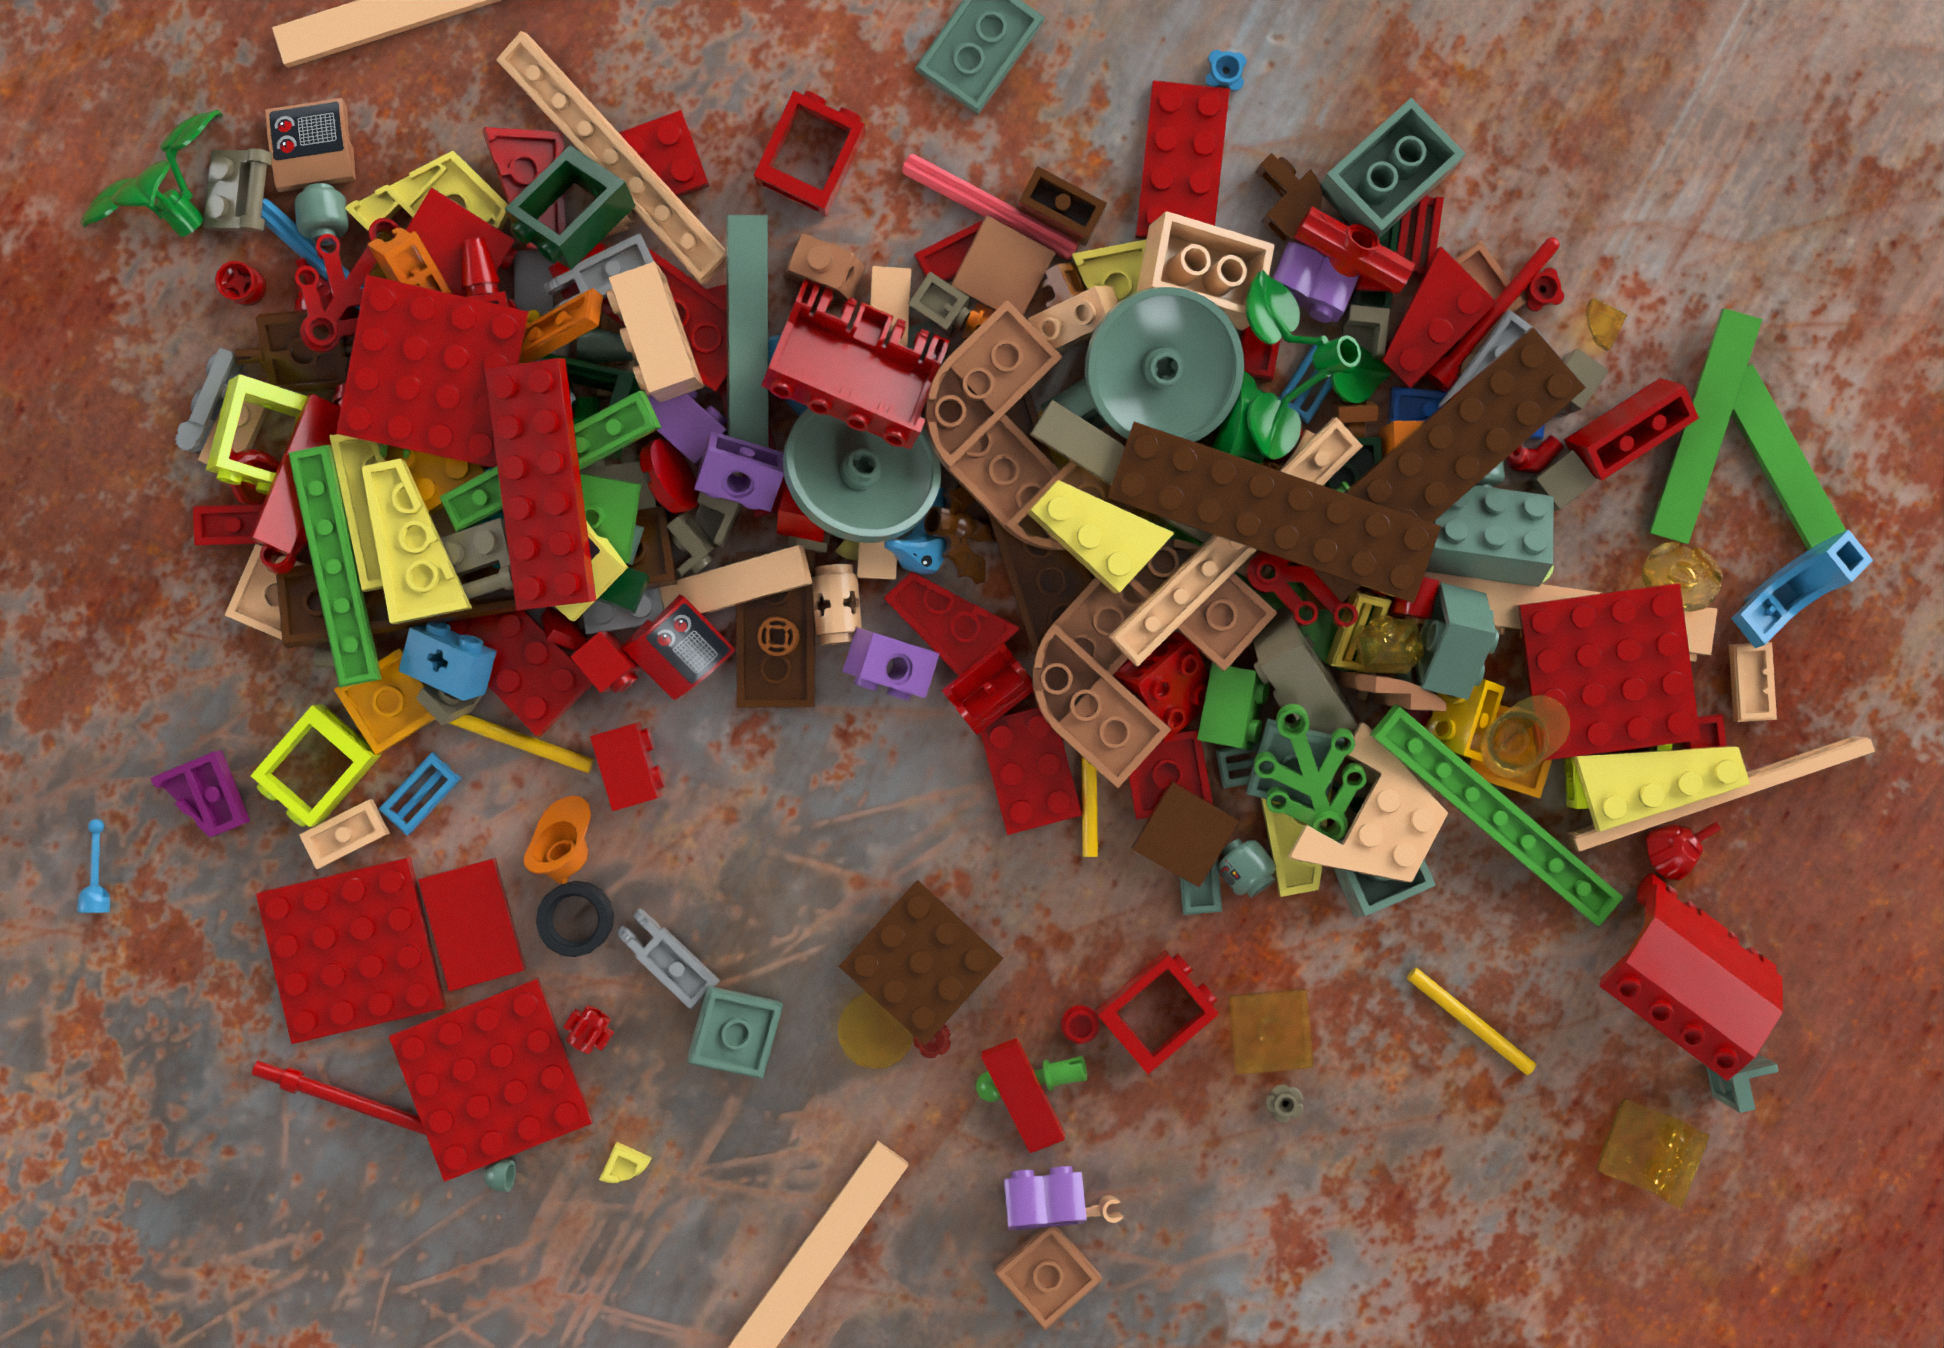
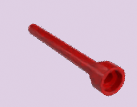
(1445, 371)

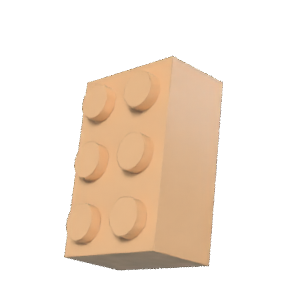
(1204, 261)
(654, 333)

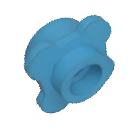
(1228, 59)

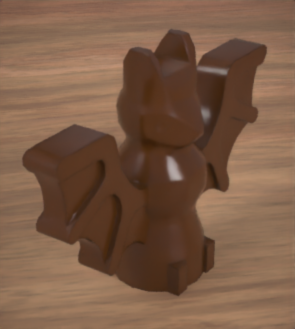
(956, 527)

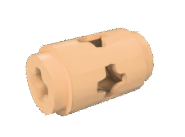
(835, 585)

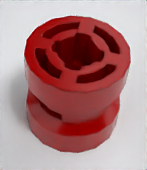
(233, 279)

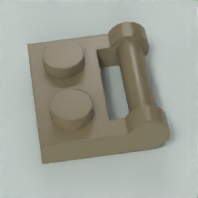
(236, 190)
(478, 549)

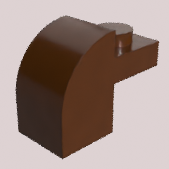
(1295, 196)

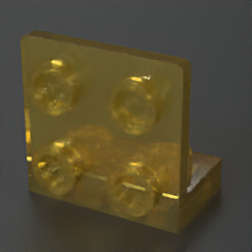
(1653, 1151)

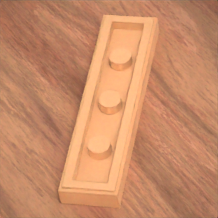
(743, 581)

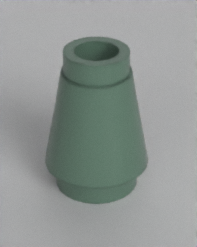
(602, 347)

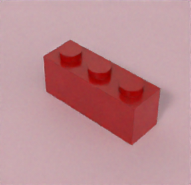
(1633, 427)

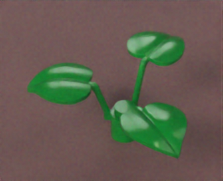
(142, 191)
(1354, 377)

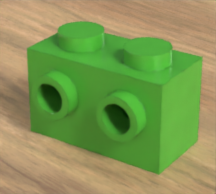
(1233, 707)

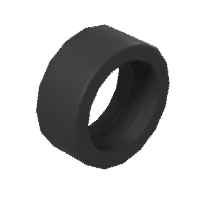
(550, 935)

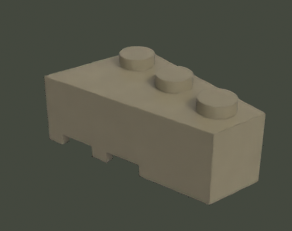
(1300, 676)

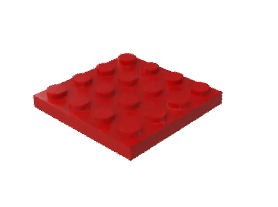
(422, 369)
(1614, 667)
(351, 950)
(491, 1079)

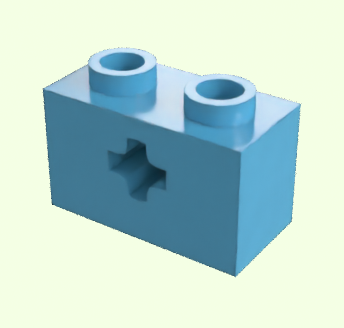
(447, 660)

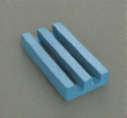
(1306, 416)
(443, 770)

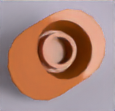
(559, 840)

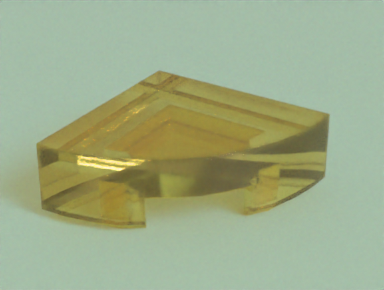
(1604, 322)

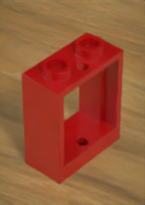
(793, 188)
(1129, 1039)

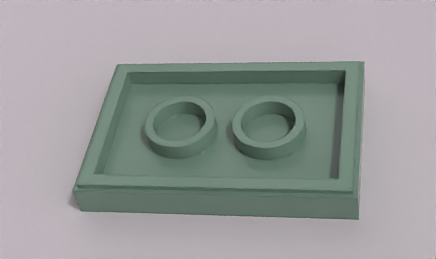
(979, 49)

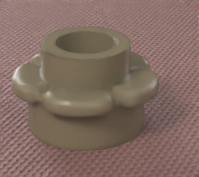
(1275, 1098)

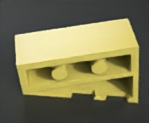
(1098, 534)

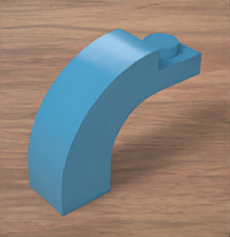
(1799, 584)

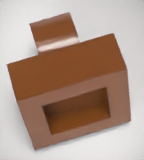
(1064, 281)
(1355, 415)

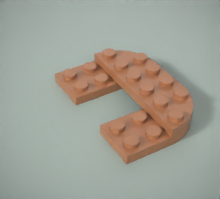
(981, 443)
(1078, 661)

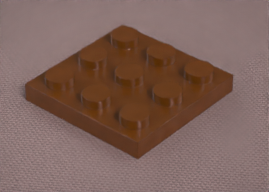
(921, 962)

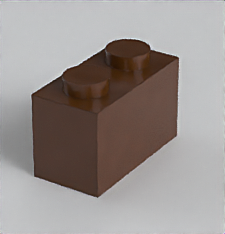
(1062, 205)

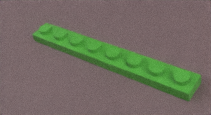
(1496, 815)

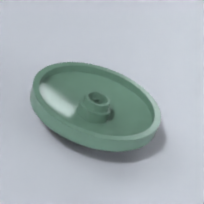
(1165, 363)
(857, 481)

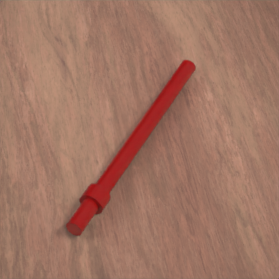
(294, 1080)

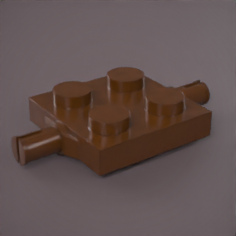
(287, 358)

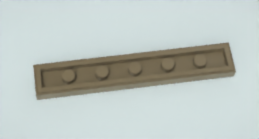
(1089, 449)

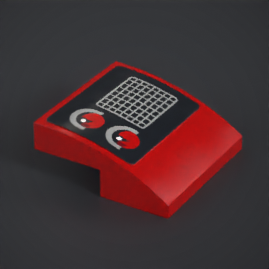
(678, 648)

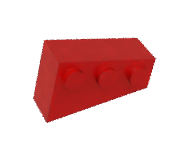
(1438, 315)

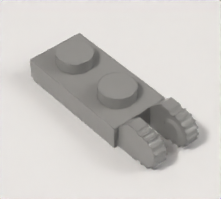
(597, 269)
(208, 401)
(669, 961)

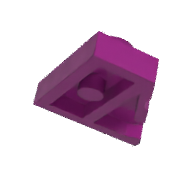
(206, 793)

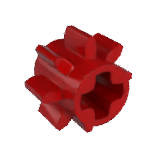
(588, 1029)

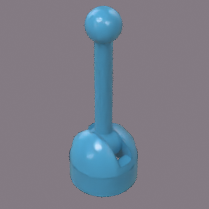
(94, 897)

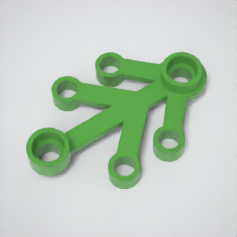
(1312, 780)

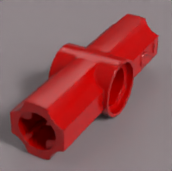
(1354, 250)

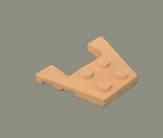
(1391, 826)

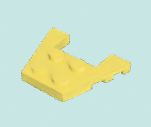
(445, 174)

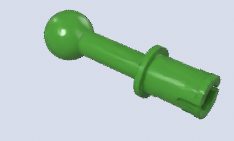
(1051, 1074)

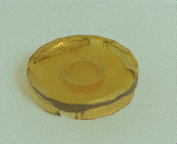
(1691, 568)
(872, 1034)

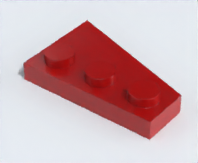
(521, 158)
(948, 622)

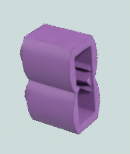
(1314, 282)
(1044, 1199)

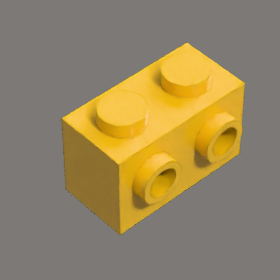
(1466, 720)

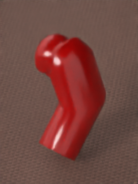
(1537, 459)

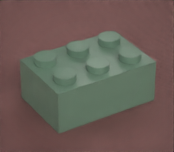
(1391, 169)
(1496, 537)

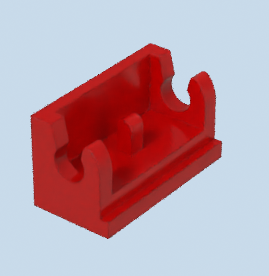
(989, 688)

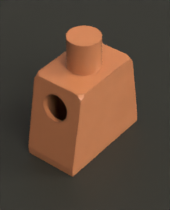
(825, 265)

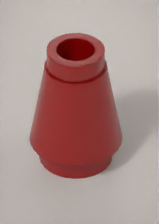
(478, 268)

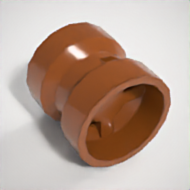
(784, 636)

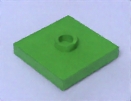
(612, 510)

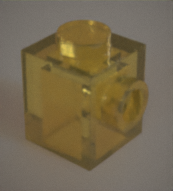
(1389, 645)

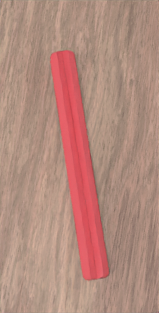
(986, 204)

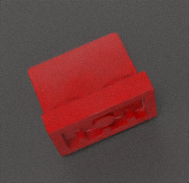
(1169, 682)

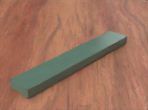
(747, 327)

